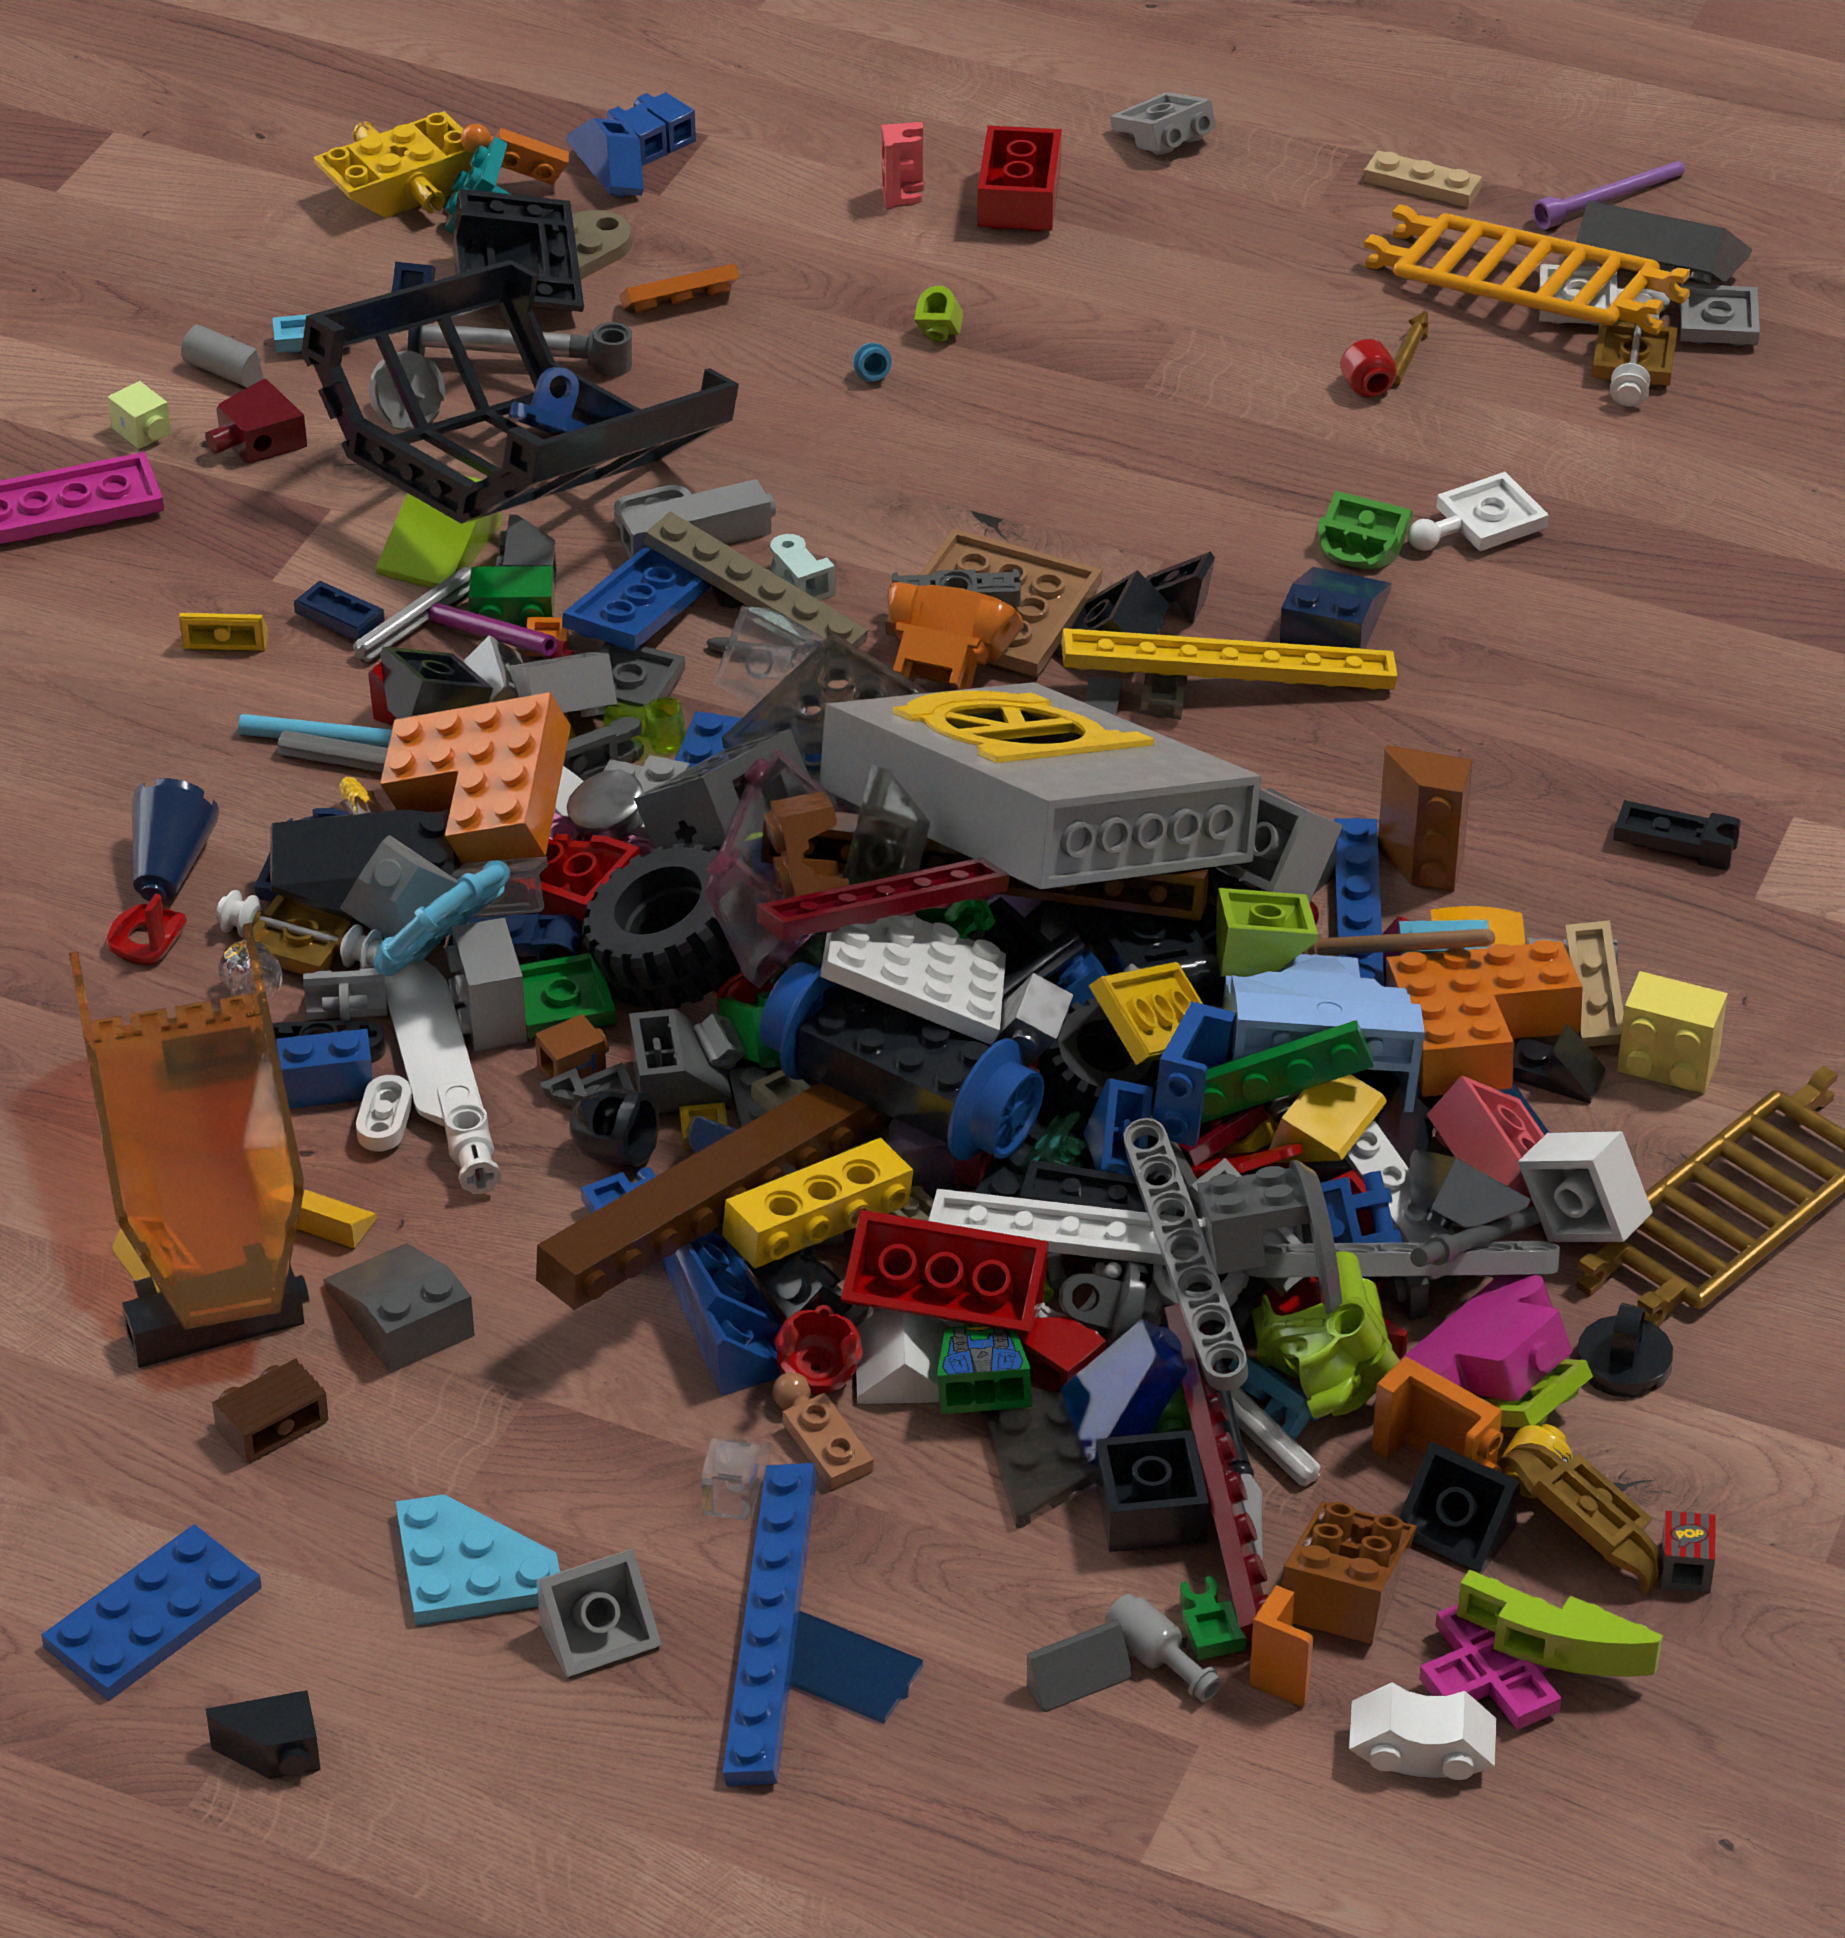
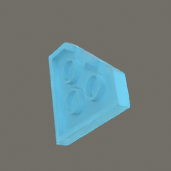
(467, 1562)

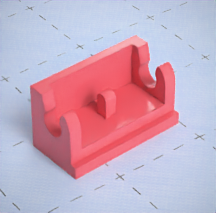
(902, 163)

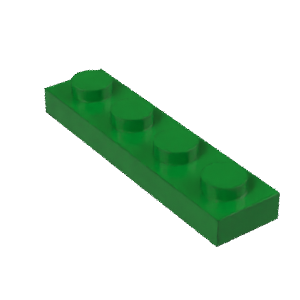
(1285, 1070)

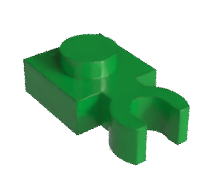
(1208, 1624)

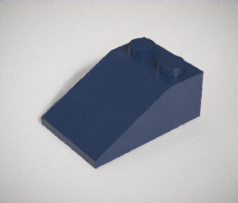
(1332, 609)

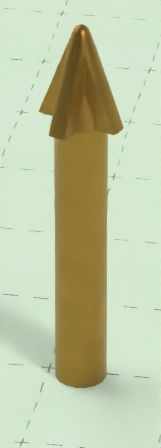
(1417, 330)

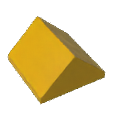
(1328, 1119)

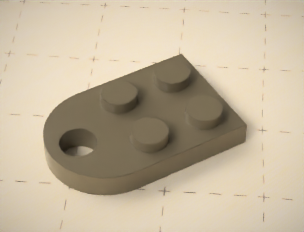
(600, 239)

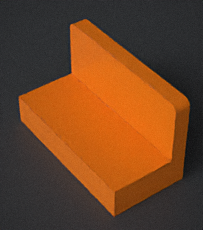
(1280, 1652)

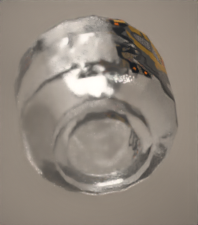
(234, 970)

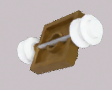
(1634, 358)
(299, 934)

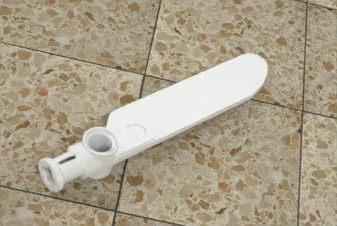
(441, 1069)

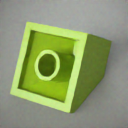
(1261, 930)

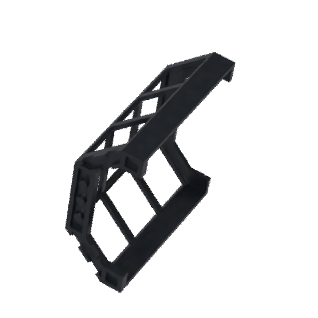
(613, 424)

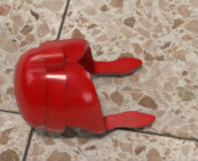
(820, 1343)

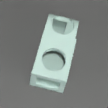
(800, 568)

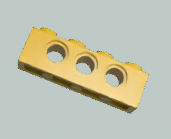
(816, 1202)

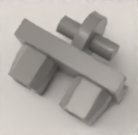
(345, 994)

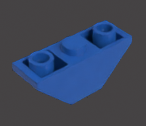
(611, 154)

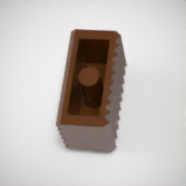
(270, 1410)

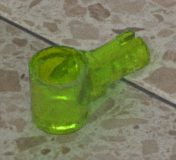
(660, 719)

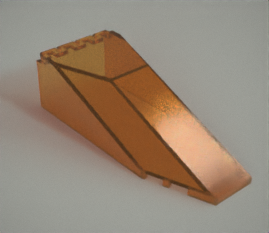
(199, 1148)

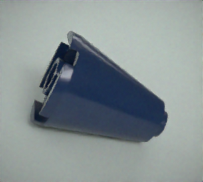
(168, 834)

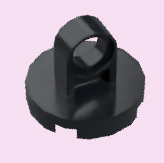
(1626, 1353)

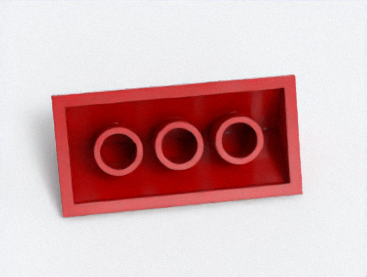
(946, 1272)

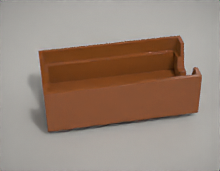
(789, 829)

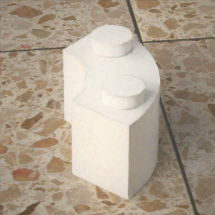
(1423, 1733)

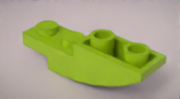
(1568, 1639)

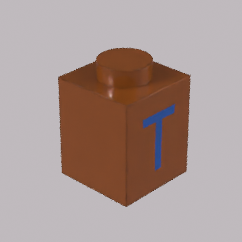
(571, 1046)

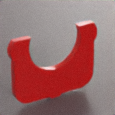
(1249, 1162)

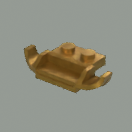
(1591, 1508)

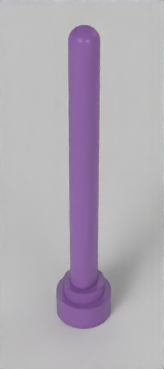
(1551, 211)

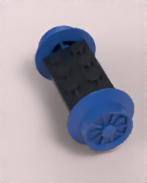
(903, 1064)

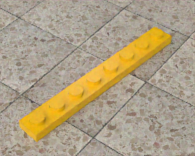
(1228, 659)

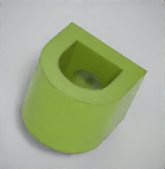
(938, 313)

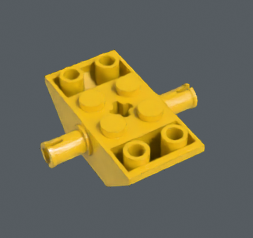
(400, 166)

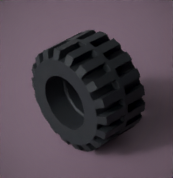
(1069, 1077)

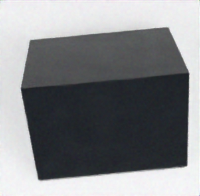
(1461, 1507)

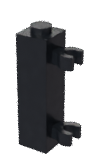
(159, 1336)

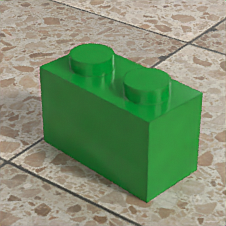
(512, 592)

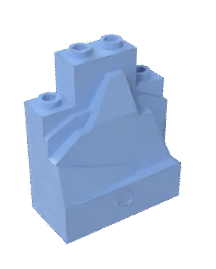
(1321, 994)

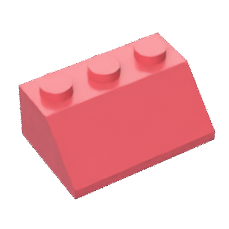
(1486, 1130)

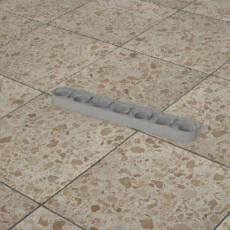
(1395, 1260)
(1189, 1271)

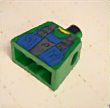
(982, 1370)

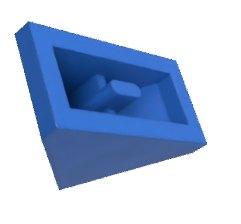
(1114, 1111)

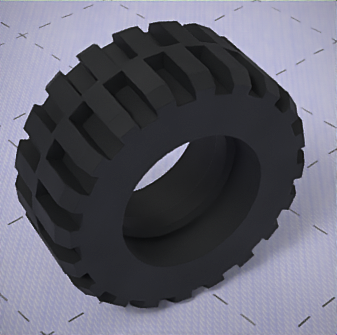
(633, 934)

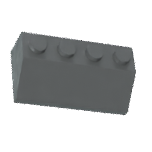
(1672, 242)

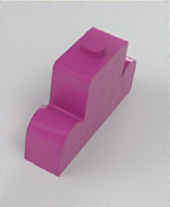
(1498, 1339)

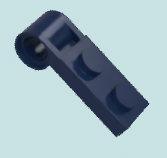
(541, 935)

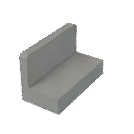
(492, 664)

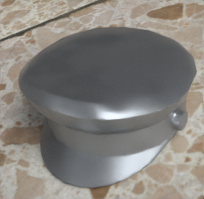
(606, 805)

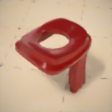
(163, 929)

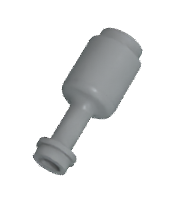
(1153, 1633)

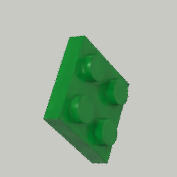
(565, 989)

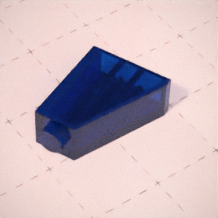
(1125, 1385)

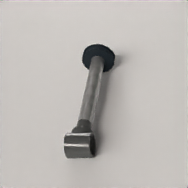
(605, 347)

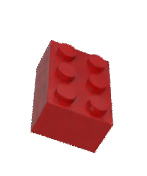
(1019, 178)

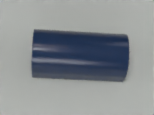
(704, 1132)

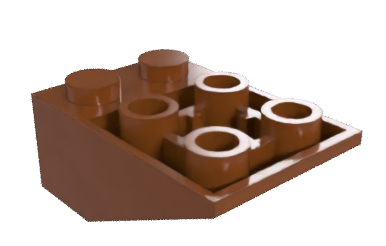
(1347, 1570)

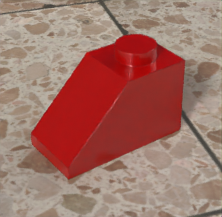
(1059, 1350)

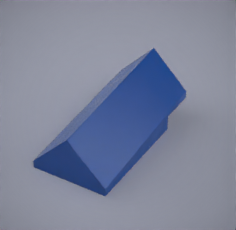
(725, 1312)

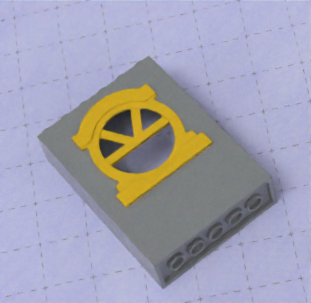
(1046, 783)

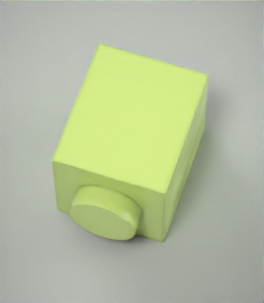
(139, 415)

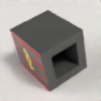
(1688, 1551)

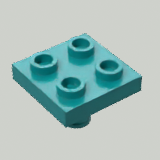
(480, 177)

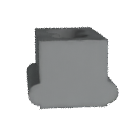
(720, 1041)

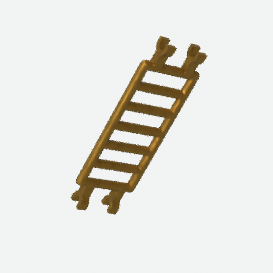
(1675, 1289)

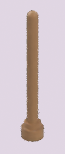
(1402, 942)

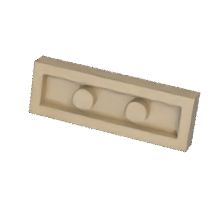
(1422, 178)
(1594, 960)

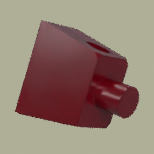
(258, 424)

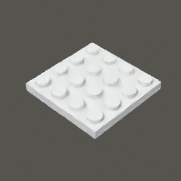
(921, 971)

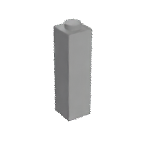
(725, 513)

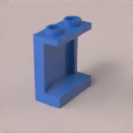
(1197, 1045)

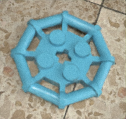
(436, 920)

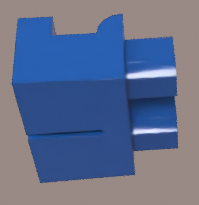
(659, 123)

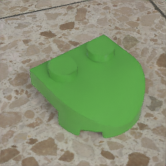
(1363, 531)

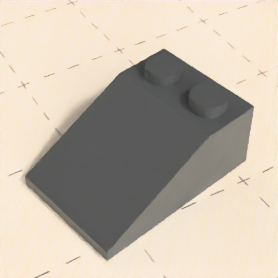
(404, 1305)

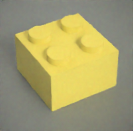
(1672, 1032)

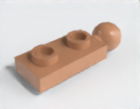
(821, 1432)

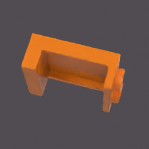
(1425, 1408)

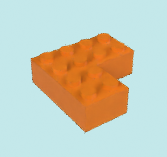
(489, 766)
(1483, 1001)

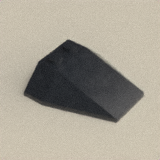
(323, 856)

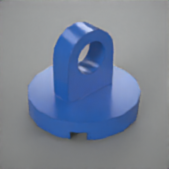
(546, 411)

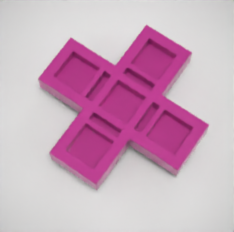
(1483, 1671)

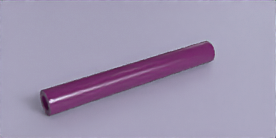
(500, 630)

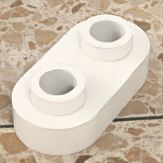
(384, 1113)

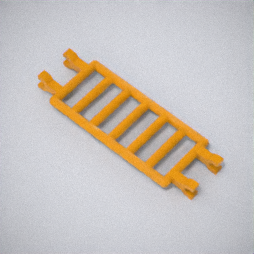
(1622, 308)

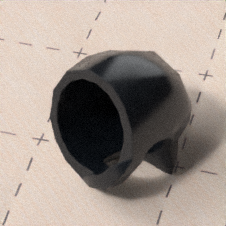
(616, 1126)

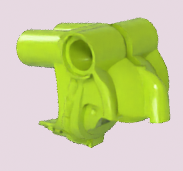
(1332, 1353)

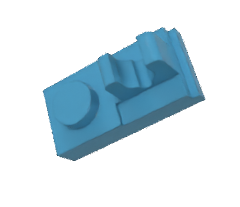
(1285, 1396)

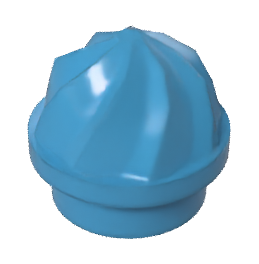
(872, 362)

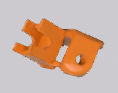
(948, 631)

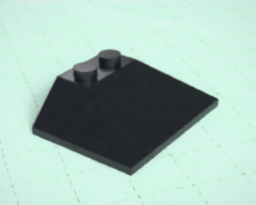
(528, 232)

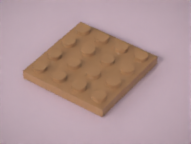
(1050, 592)

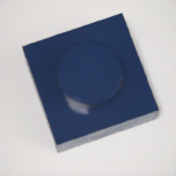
(411, 275)

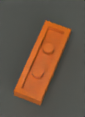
(679, 288)

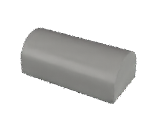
(221, 356)

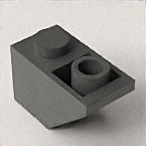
(526, 546)

